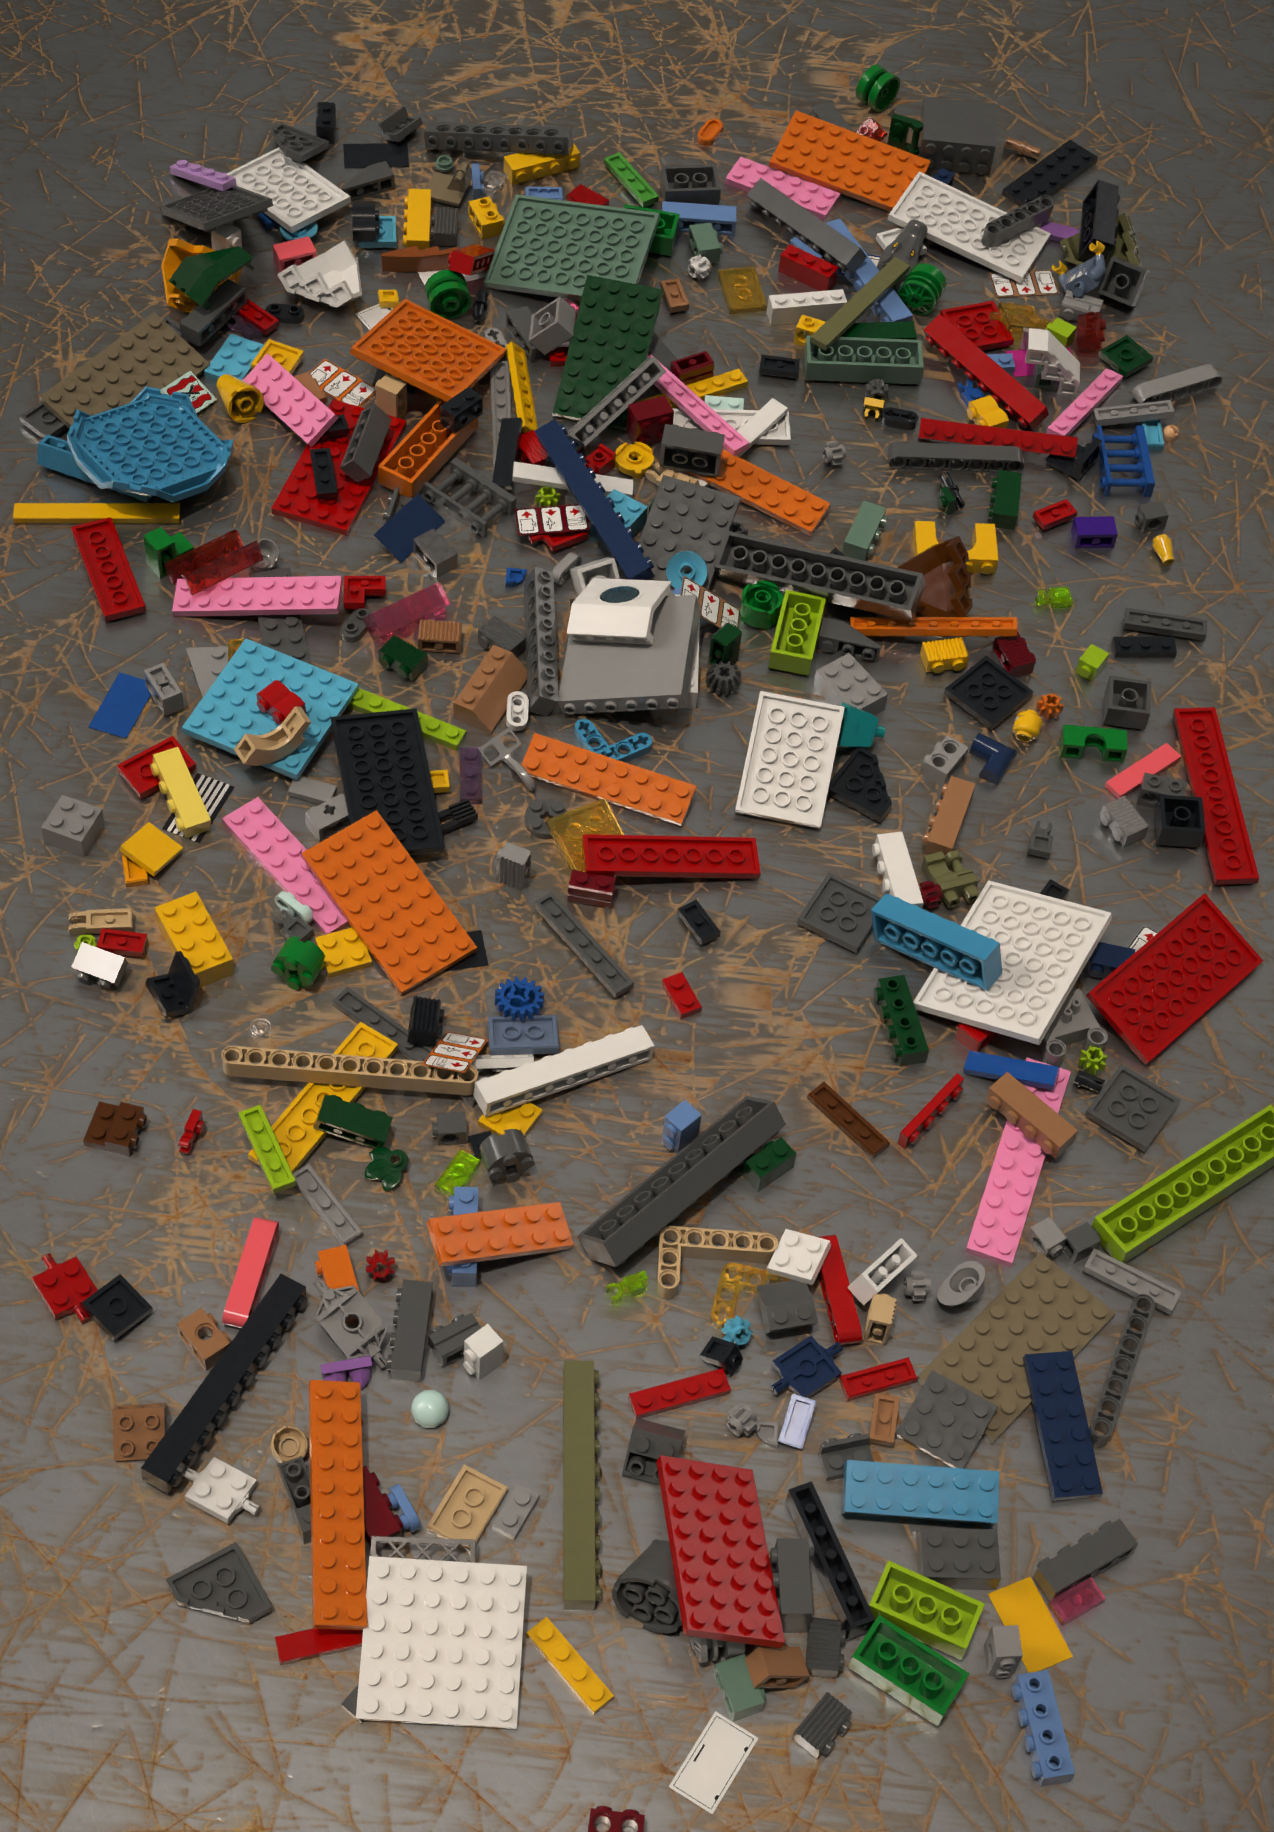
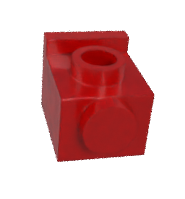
(601, 460)

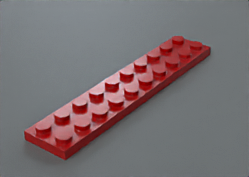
(1213, 780)

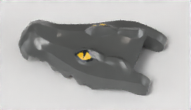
(905, 246)

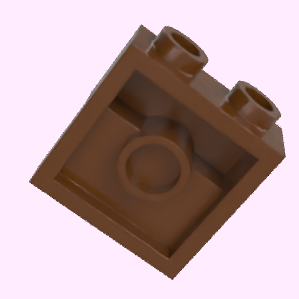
(115, 1128)

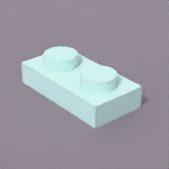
(726, 403)

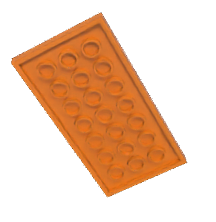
(846, 161)
(389, 902)

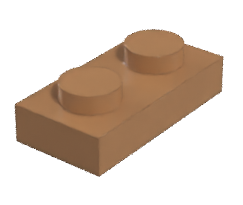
(674, 295)
(884, 1419)

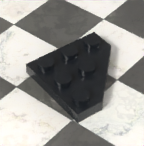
(862, 785)

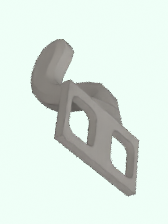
(506, 756)

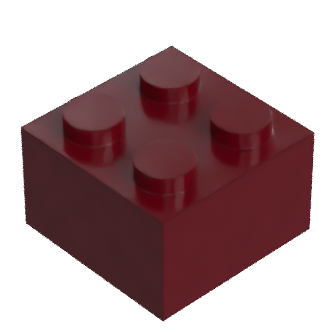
(648, 419)

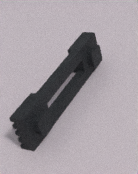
(461, 813)

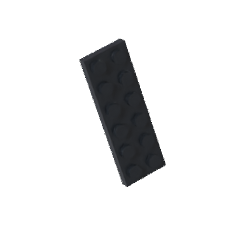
(1050, 174)

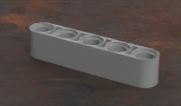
(1178, 385)

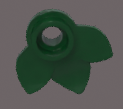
(384, 1169)

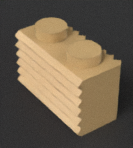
(879, 1319)

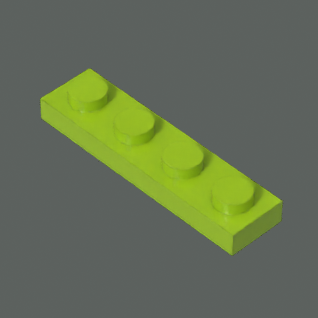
(267, 1149)

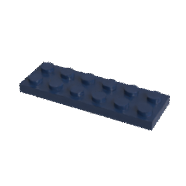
(1062, 1426)

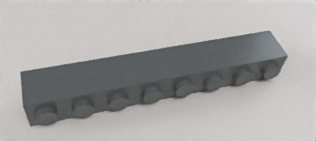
(807, 226)

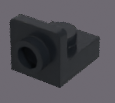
(722, 1354)

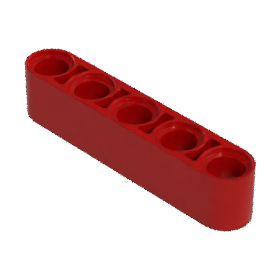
(838, 1297)

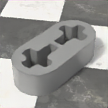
(496, 334)
(561, 571)

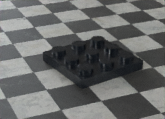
(988, 692)

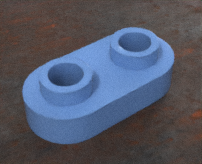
(401, 1503)

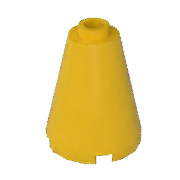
(239, 398)

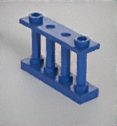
(1140, 454)

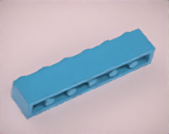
(57, 456)

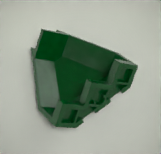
(202, 273)

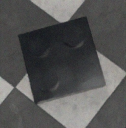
(116, 1307)

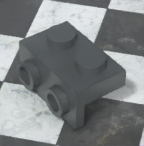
(399, 125)

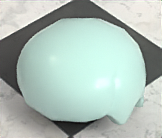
(430, 1408)

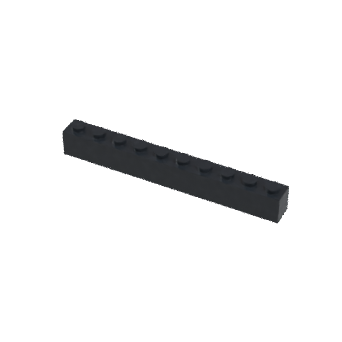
(223, 1384)

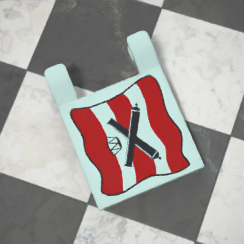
(191, 385)

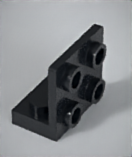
(1083, 460)

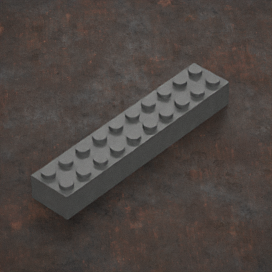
(821, 574)
(681, 1181)

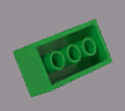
(908, 1670)

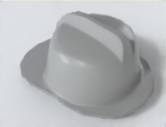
(963, 1284)

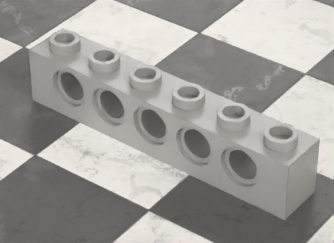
(617, 401)

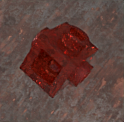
(872, 129)

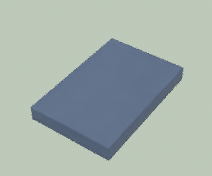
(523, 1037)

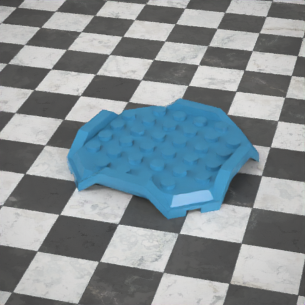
(149, 447)

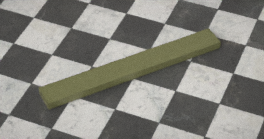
(859, 303)

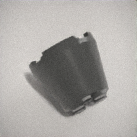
(649, 1590)

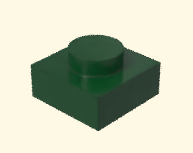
(946, 501)

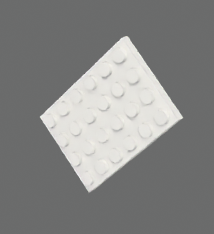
(295, 189)
(790, 760)

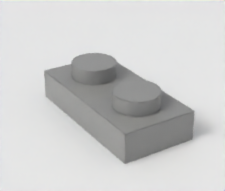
(515, 1511)

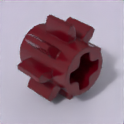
(930, 894)

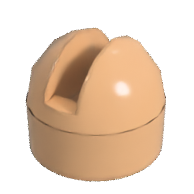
(1170, 433)

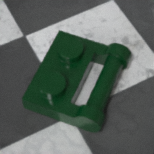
(899, 133)

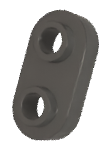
(356, 623)

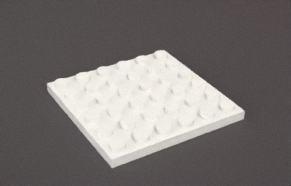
(442, 1643)

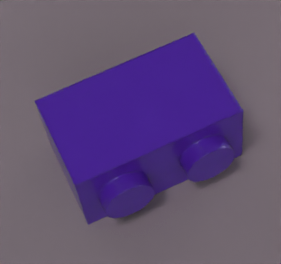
(1094, 532)

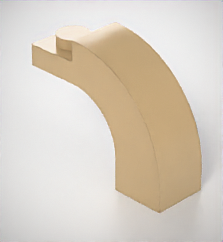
(275, 745)

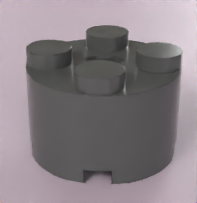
(506, 1155)

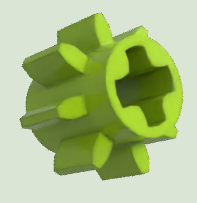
(547, 497)
(1092, 1060)

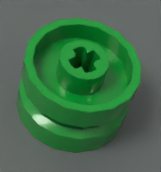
(877, 88)
(448, 294)

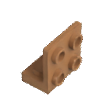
(137, 1430)

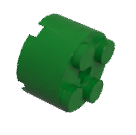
(761, 605)
(298, 963)

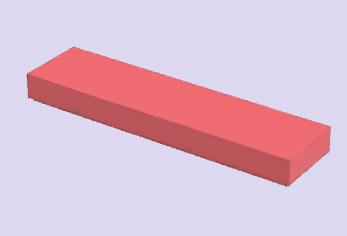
(1153, 763)

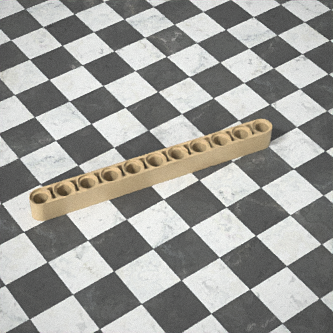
(338, 1070)

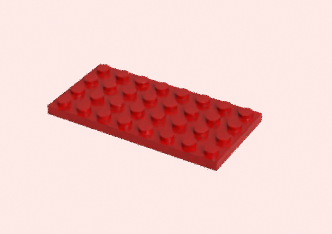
(298, 495)
(1174, 978)
(719, 1552)

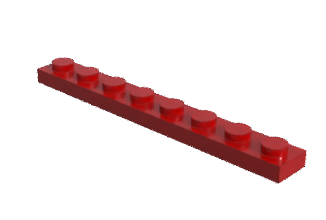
(996, 436)

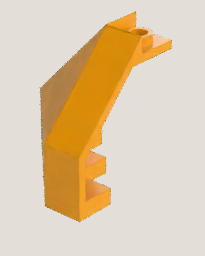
(174, 255)

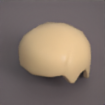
(288, 1444)

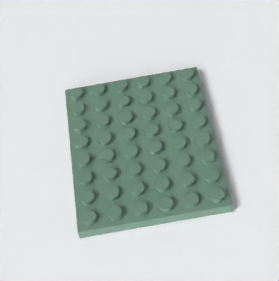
(557, 243)

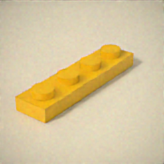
(570, 1666)

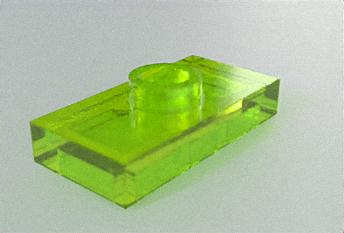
(457, 1173)

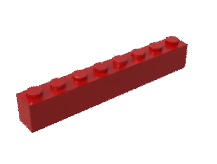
(986, 372)

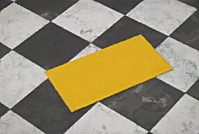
(1039, 1634)

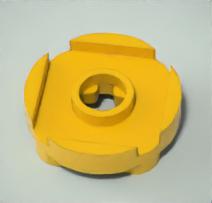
(631, 467)

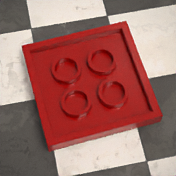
(976, 325)

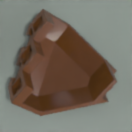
(945, 579)

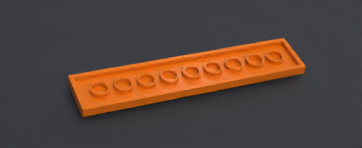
(337, 1506)

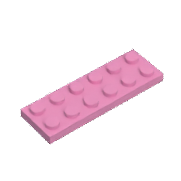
(809, 195)
(291, 400)

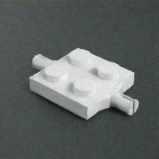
(221, 1490)

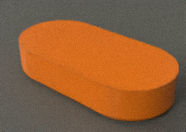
(709, 132)

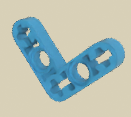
(606, 750)

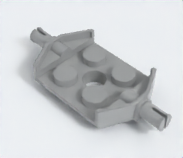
(355, 1342)

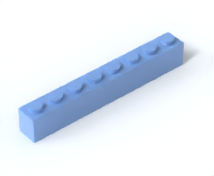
(889, 306)

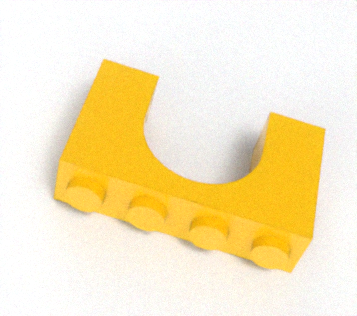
(983, 555)

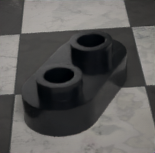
(286, 313)

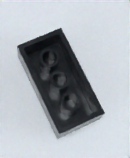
(1099, 219)

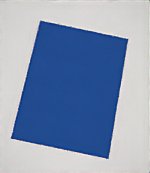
(121, 706)

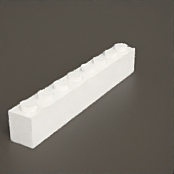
(563, 1070)

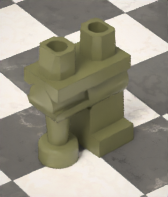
(955, 884)

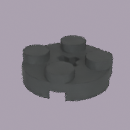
(538, 809)

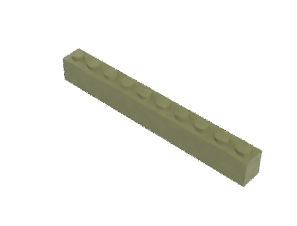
(579, 1486)

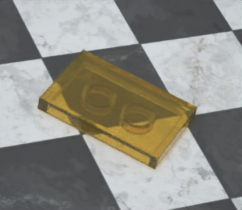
(742, 290)

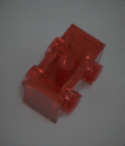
(1091, 331)

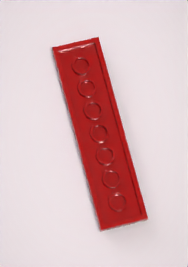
(671, 856)

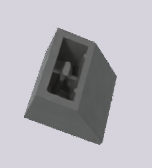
(646, 1445)

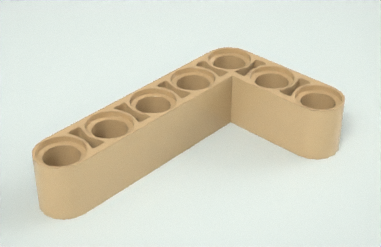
(707, 1250)

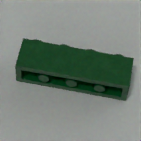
(883, 330)

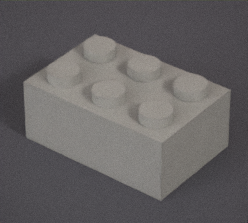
(850, 683)

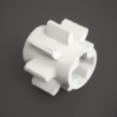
(699, 267)

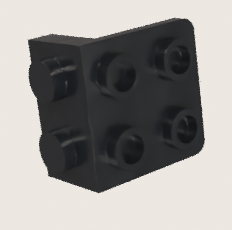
(177, 989)

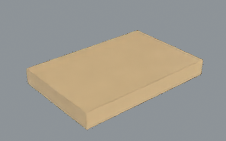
(467, 1507)

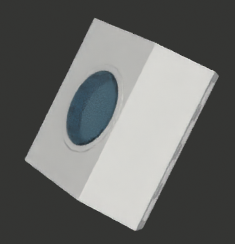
(616, 610)

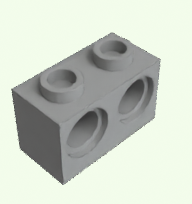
(163, 689)
(944, 761)

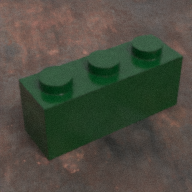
(1005, 499)
(352, 1122)

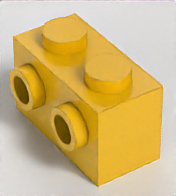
(485, 217)

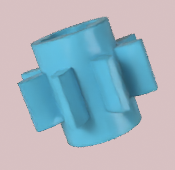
(737, 1330)

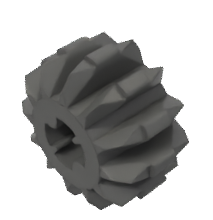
(723, 678)

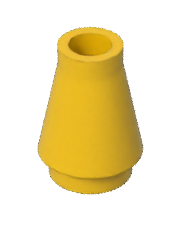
(1163, 548)

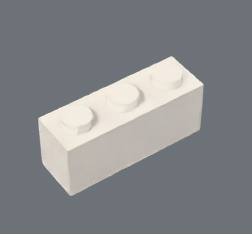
(882, 1271)

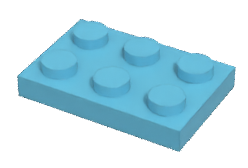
(233, 358)

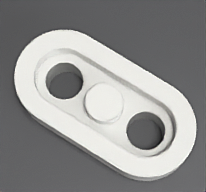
(517, 712)

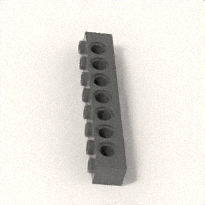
(498, 138)
(541, 641)

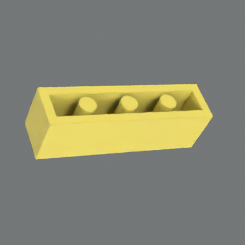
(181, 792)

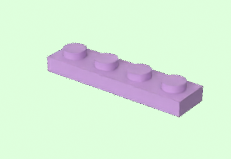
(202, 175)

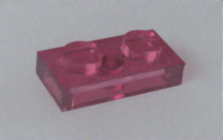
(1076, 1601)

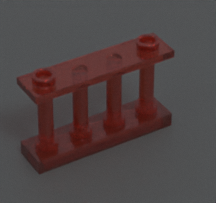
(213, 562)

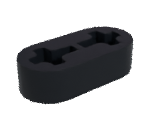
(899, 418)

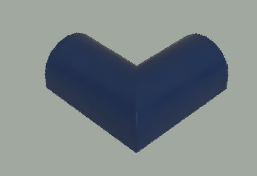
(998, 757)

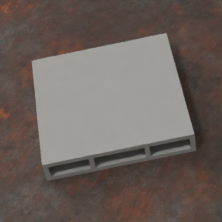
(634, 675)

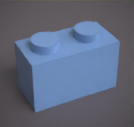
(681, 1126)

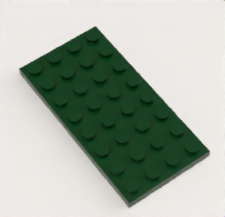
(607, 344)

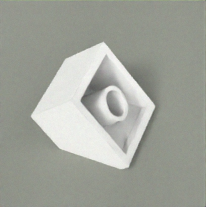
(585, 573)

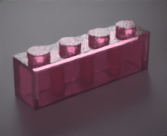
(407, 611)

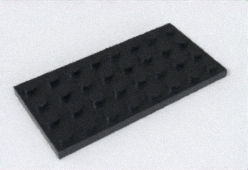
(388, 772)

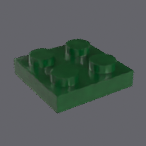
(1126, 356)

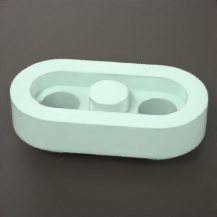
(288, 902)

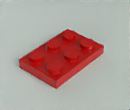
(138, 771)

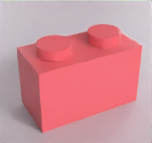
(293, 252)

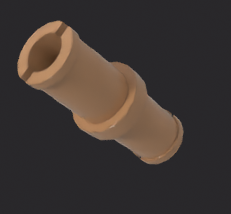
(1022, 147)

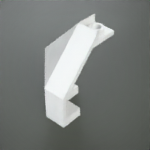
(326, 278)
(1056, 360)

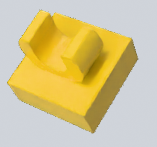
(873, 405)

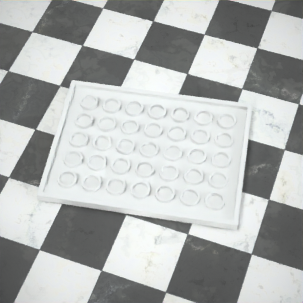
(1041, 957)

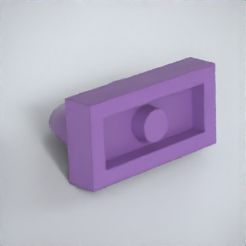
(358, 1370)

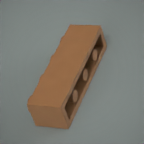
(950, 816)
(1031, 1115)

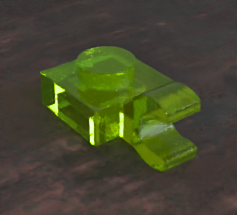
(1057, 596)
(630, 1285)

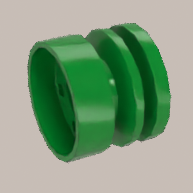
(922, 288)

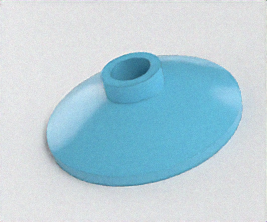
(309, 230)
(683, 559)

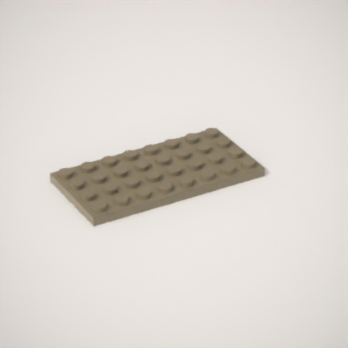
(140, 358)
(1032, 1315)

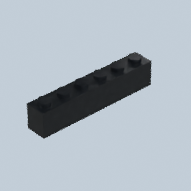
(830, 1560)

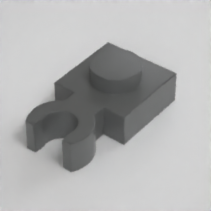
(1041, 841)
(294, 927)

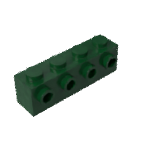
(901, 1020)

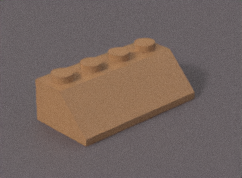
(486, 693)

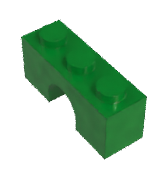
(1110, 742)

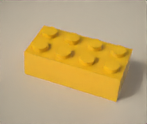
(191, 930)

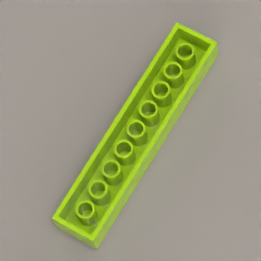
(1188, 1188)

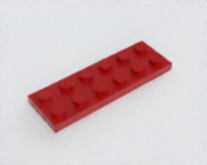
(108, 569)

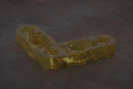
(734, 1285)

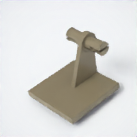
(450, 188)

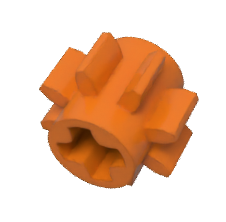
(1049, 706)

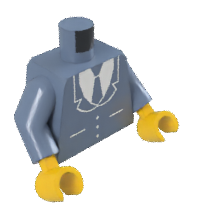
(1084, 276)

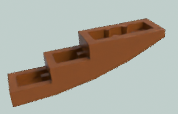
(416, 260)

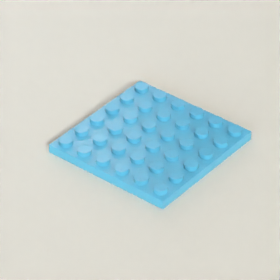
(232, 709)

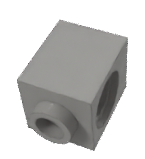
(1047, 1238)

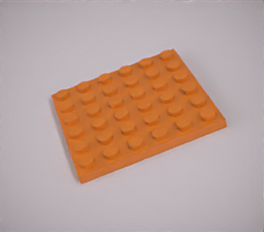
(427, 351)

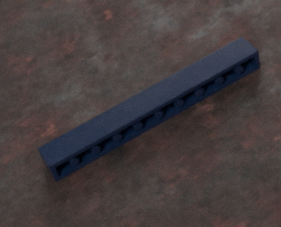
(593, 501)

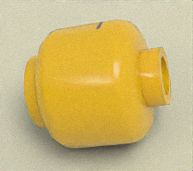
(1027, 725)

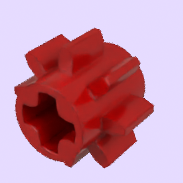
(375, 1269)

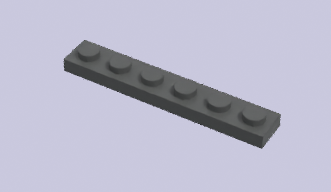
(583, 944)

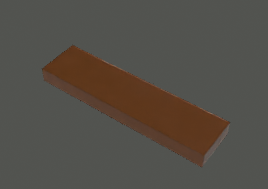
(848, 1120)

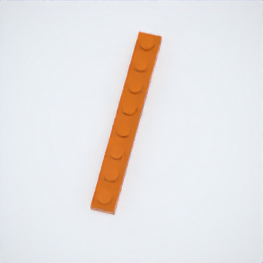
(936, 626)

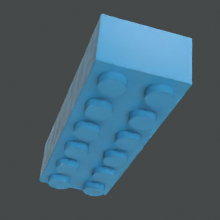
(937, 941)
(920, 1492)

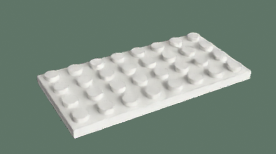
(959, 224)

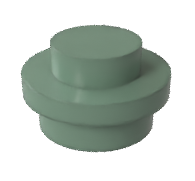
(444, 163)

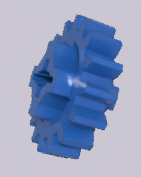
(519, 999)

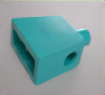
(859, 727)

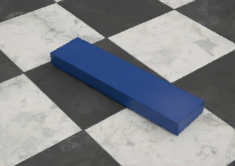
(1024, 1071)

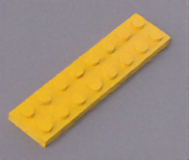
(295, 1125)

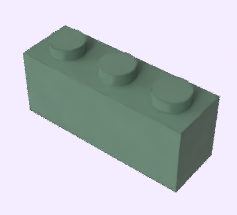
(865, 531)

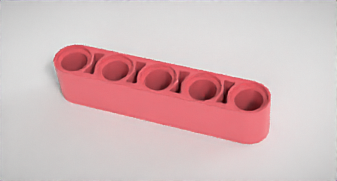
(250, 1272)

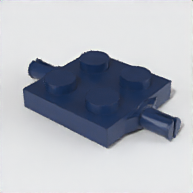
(806, 1368)

